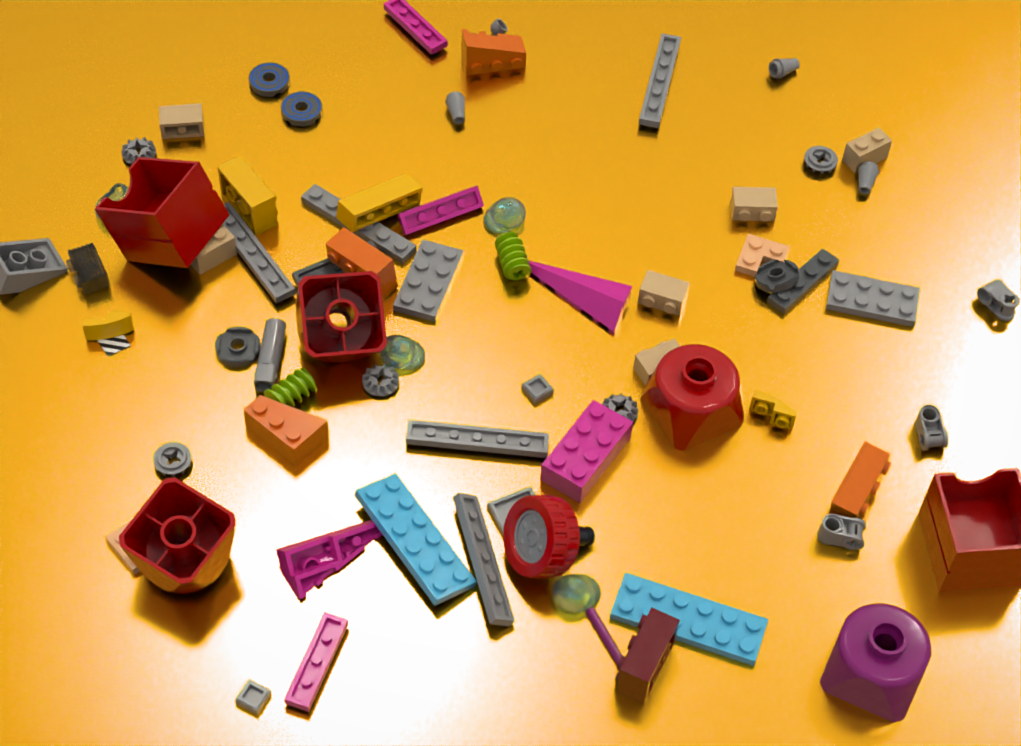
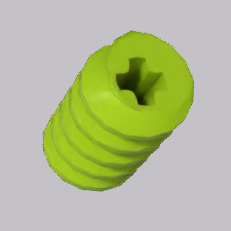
(512, 256)
(292, 387)

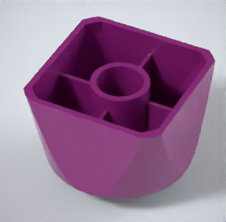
(878, 660)

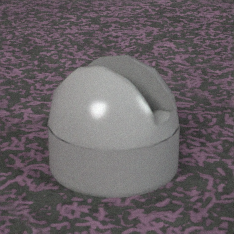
(498, 26)

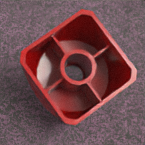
(357, 299)
(694, 395)
(179, 538)

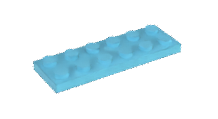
(415, 539)
(701, 623)

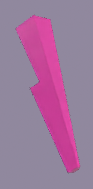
(596, 296)
(314, 559)

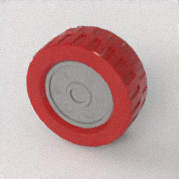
(543, 536)

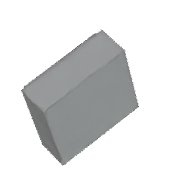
(537, 388)
(253, 696)

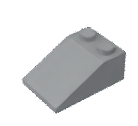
(28, 264)

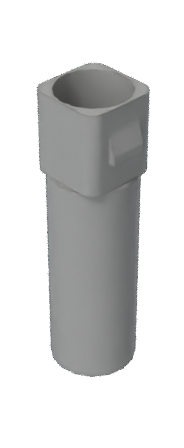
(270, 354)

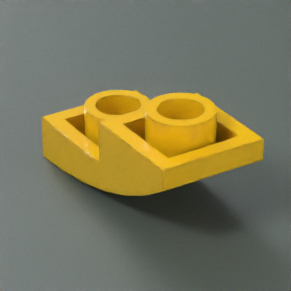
(114, 325)
(780, 413)

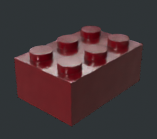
(646, 655)

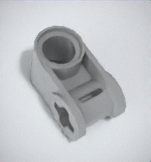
(998, 297)
(931, 431)
(843, 531)

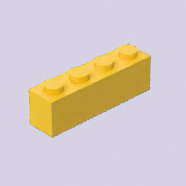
(379, 202)

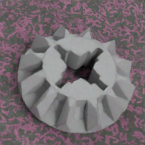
(129, 150)
(818, 152)
(388, 384)
(630, 407)
(170, 450)

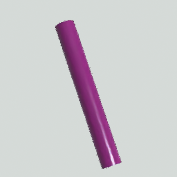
(604, 634)

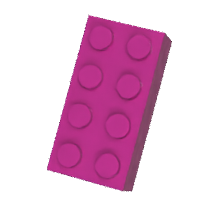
(586, 451)

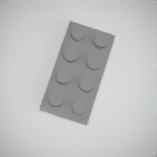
(428, 280)
(873, 298)

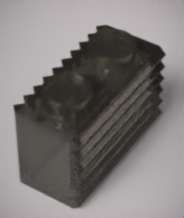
(88, 269)

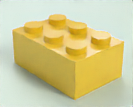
(248, 195)

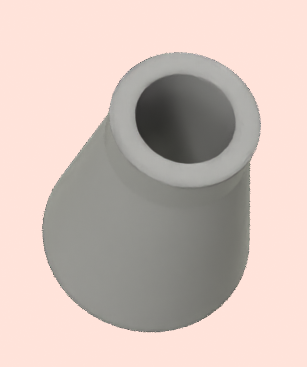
(780, 67)
(456, 105)
(867, 175)

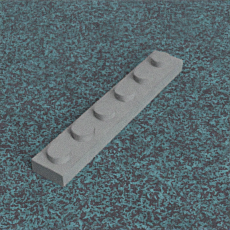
(660, 80)
(383, 237)
(258, 258)
(477, 438)
(483, 560)

